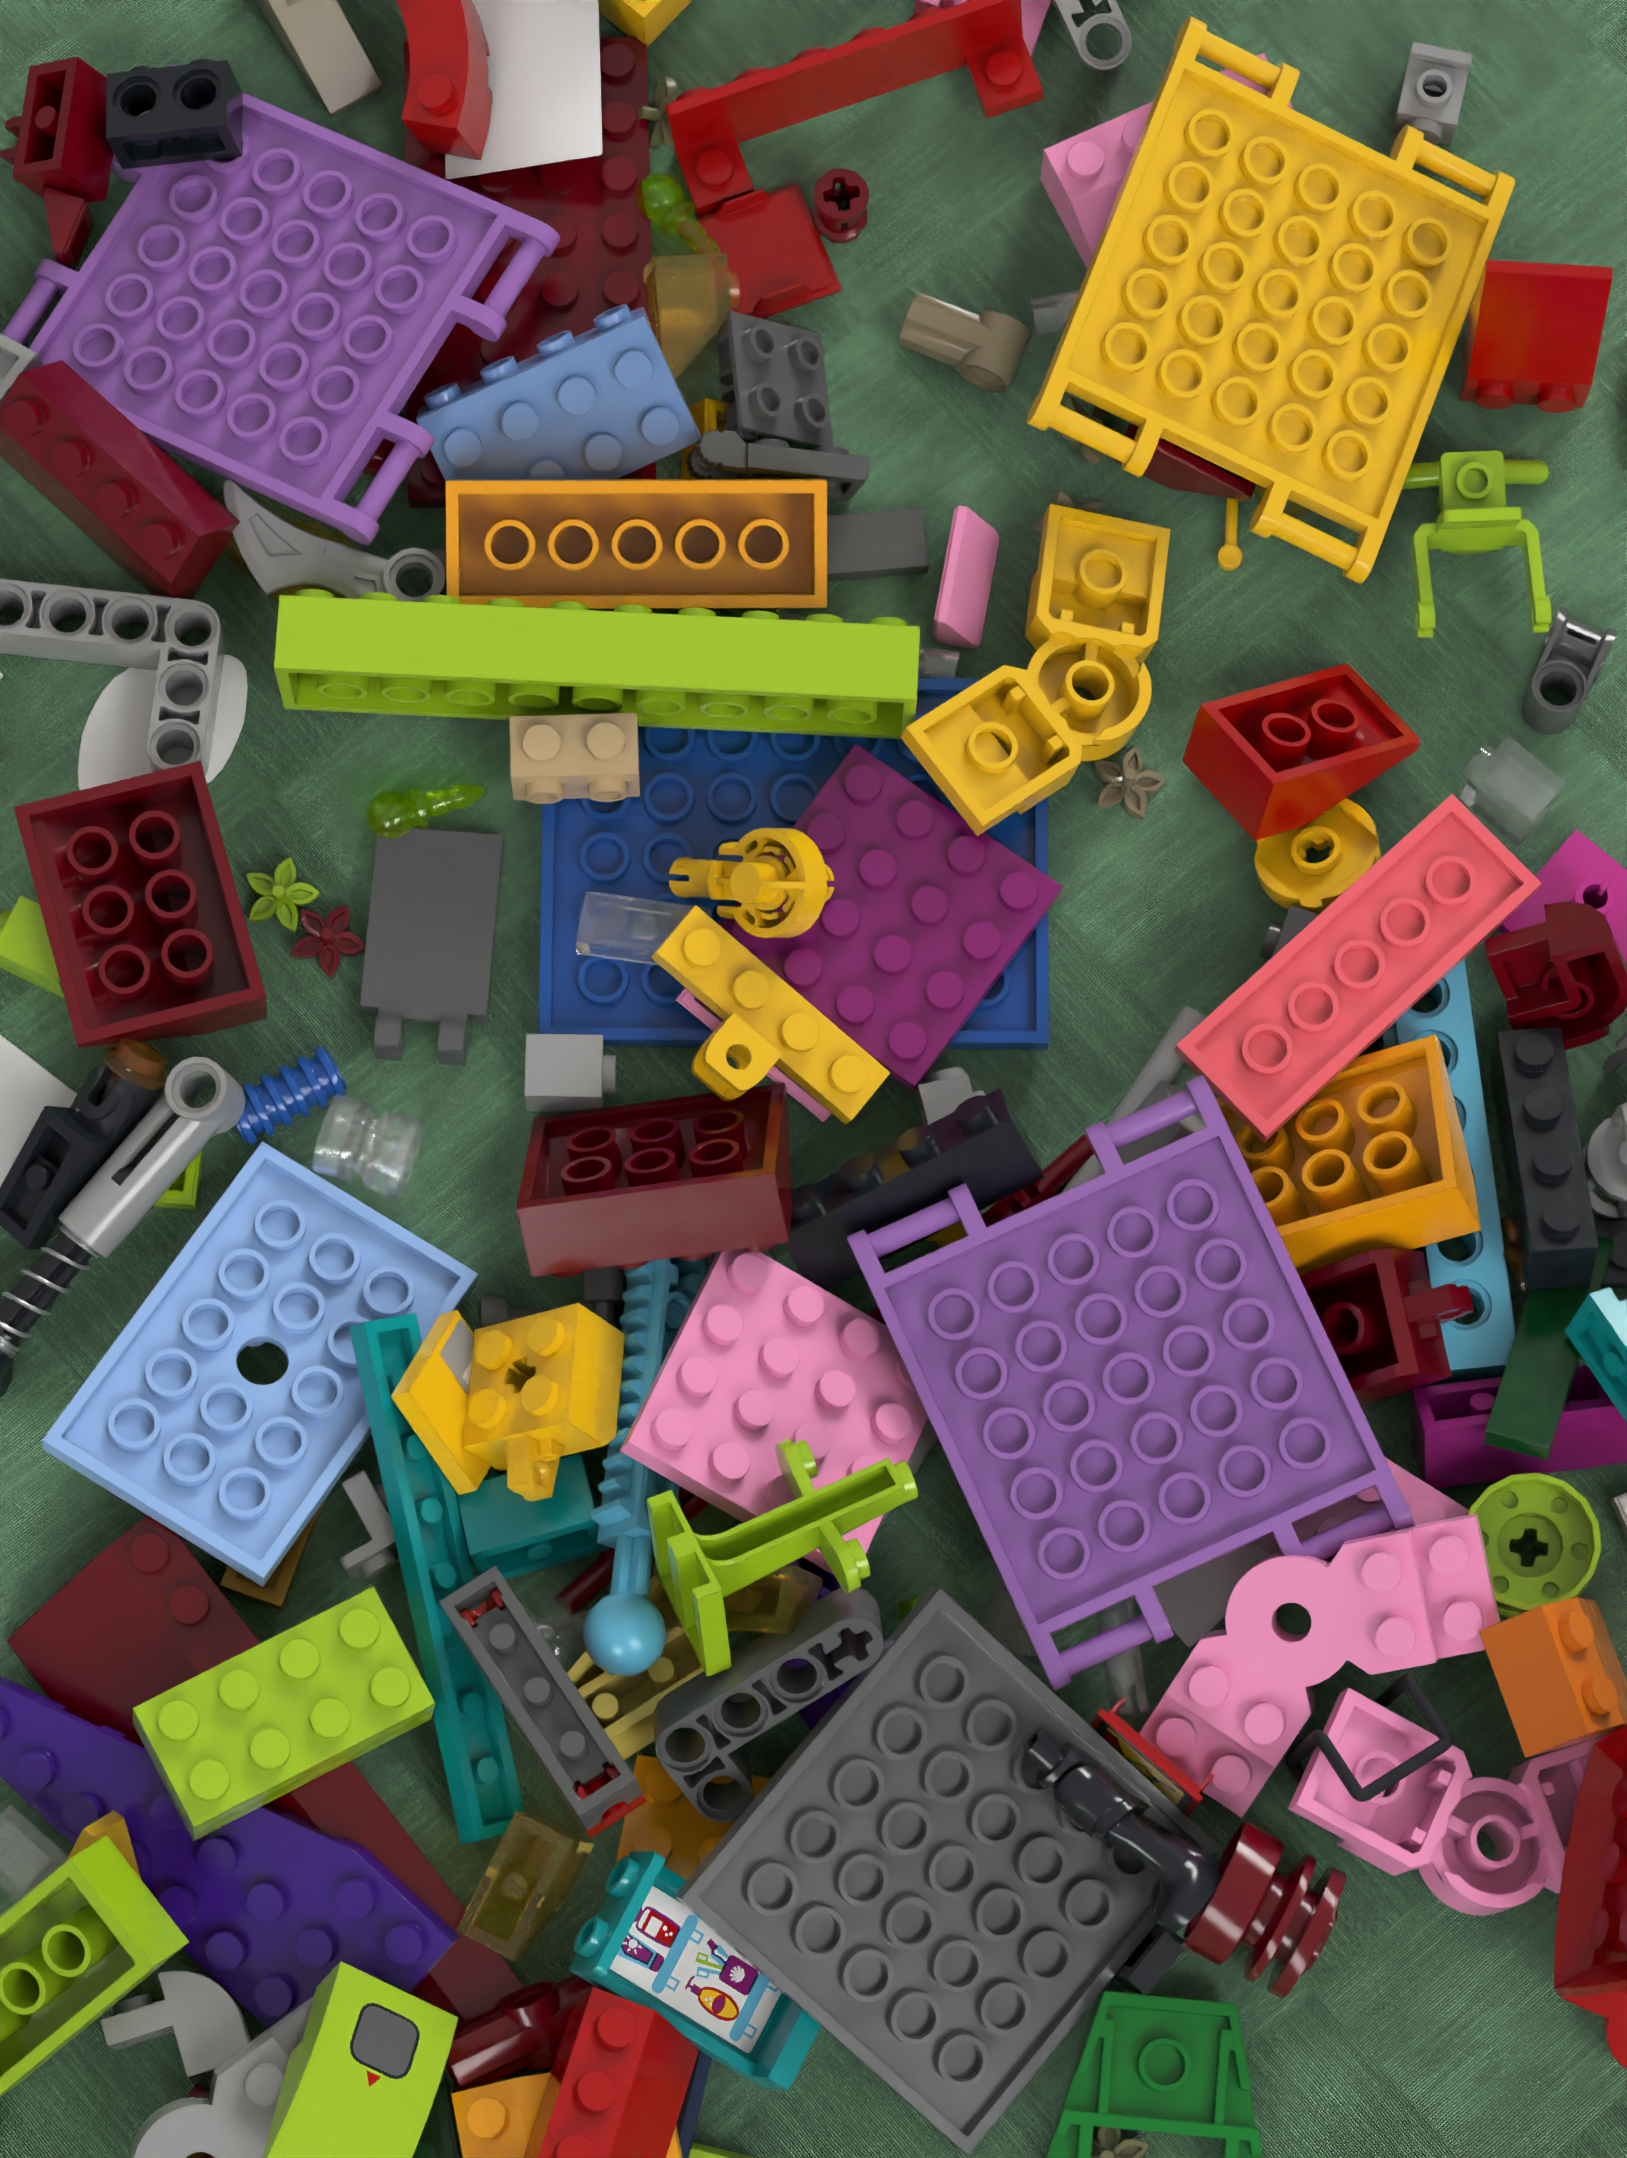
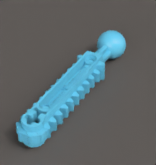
(626, 1629)

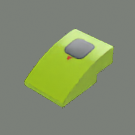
(361, 2072)

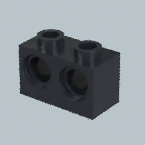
(175, 125)

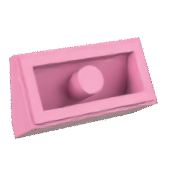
(965, 580)

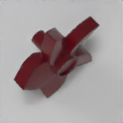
(327, 939)

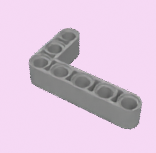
(157, 649)

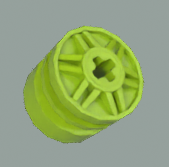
(1560, 1526)

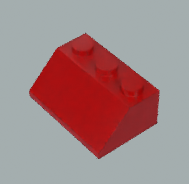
(613, 2083)

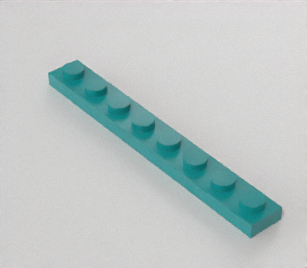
(433, 1567)

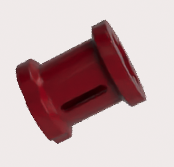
(852, 193)

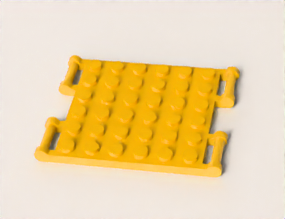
(1274, 299)

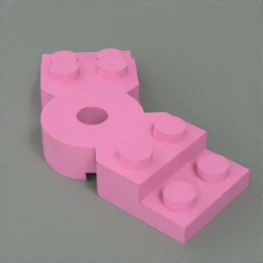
(1379, 1604)
(1437, 1810)

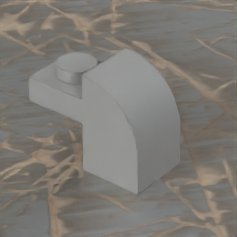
(195, 2008)

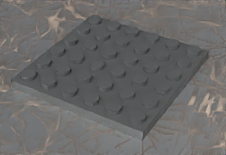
(926, 1880)

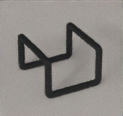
(1320, 1739)

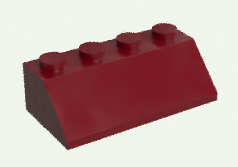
(112, 481)

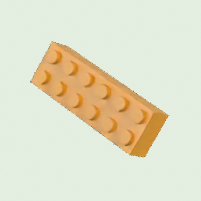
(638, 542)

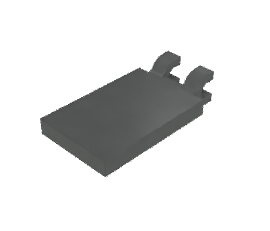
(431, 936)

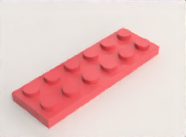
(1357, 967)

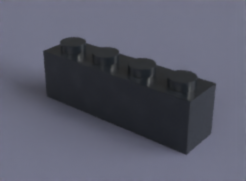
(973, 1145)
(1543, 1159)

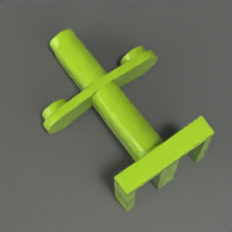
(705, 1569)

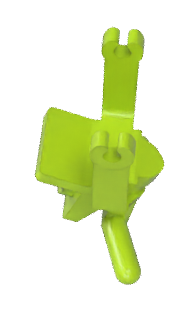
(1476, 522)

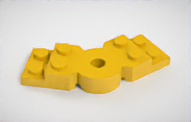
(1091, 628)

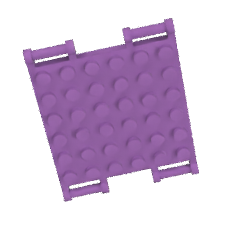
(282, 308)
(1128, 1380)

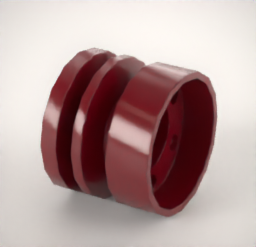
(1266, 1910)

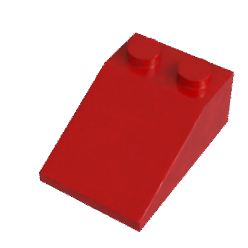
(1534, 335)
(1295, 748)

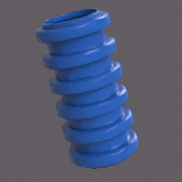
(289, 1094)

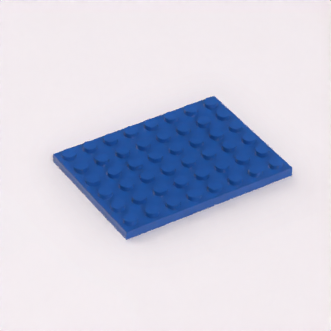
(713, 791)

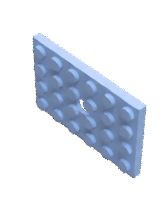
(177, 1421)

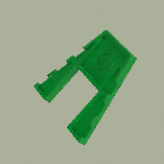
(1160, 2070)

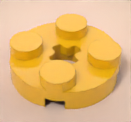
(1314, 886)

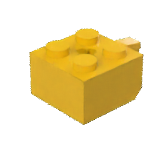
(542, 1393)

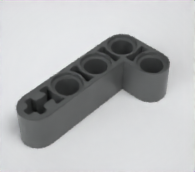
(839, 1640)

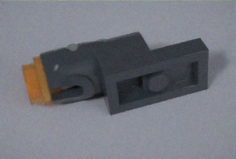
(76, 1141)

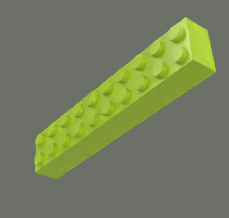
(578, 660)

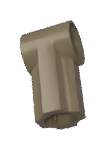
(980, 347)

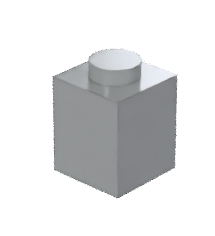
(567, 1072)

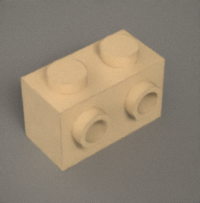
(574, 757)

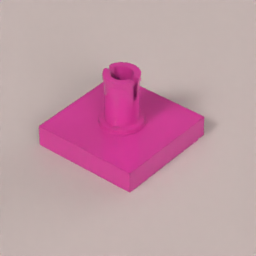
(1580, 875)

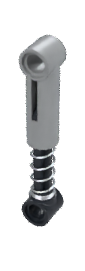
(121, 1194)

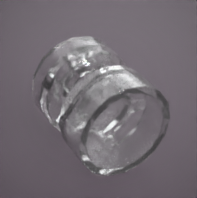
(359, 1143)

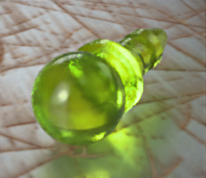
(663, 202)
(395, 813)

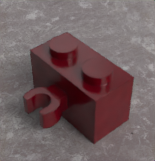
(62, 131)

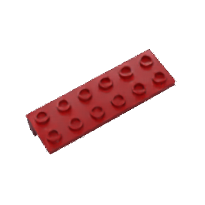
(876, 61)

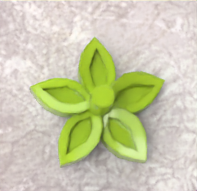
(280, 895)

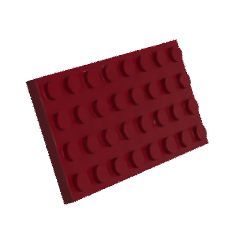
(592, 267)

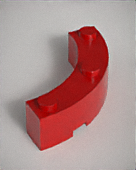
(448, 77)

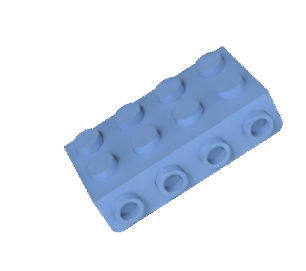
(568, 413)

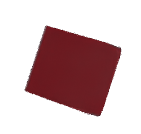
(68, 225)

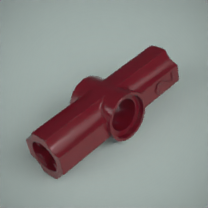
(515, 2037)

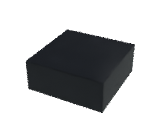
(1150, 1961)

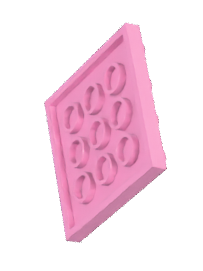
(767, 1364)

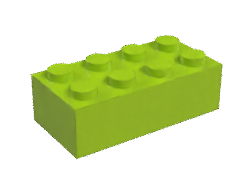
(283, 1713)
(75, 1954)

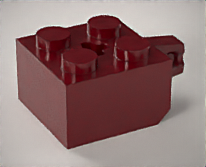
(1386, 1320)

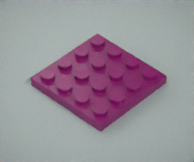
(914, 918)

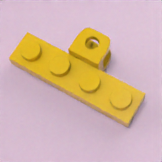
(763, 1023)

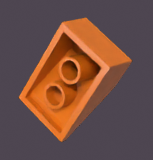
(1558, 1674)

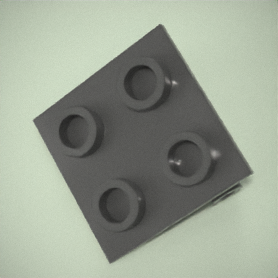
(773, 381)

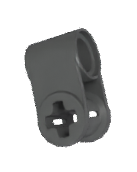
(1568, 664)

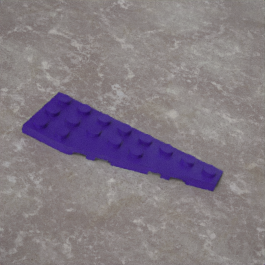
(257, 1899)

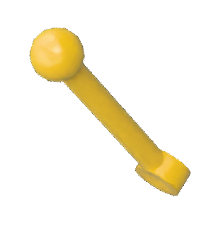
(1230, 554)

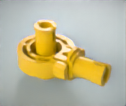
(762, 882)

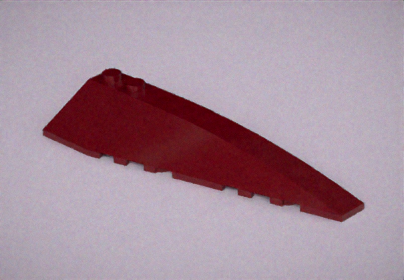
(154, 1619)

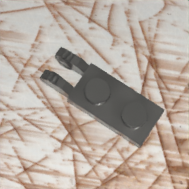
(729, 457)

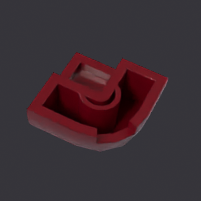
(1562, 973)

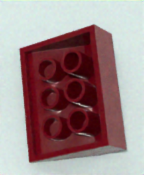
(142, 909)
(656, 1182)

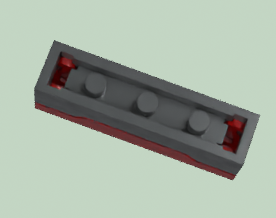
(543, 1702)

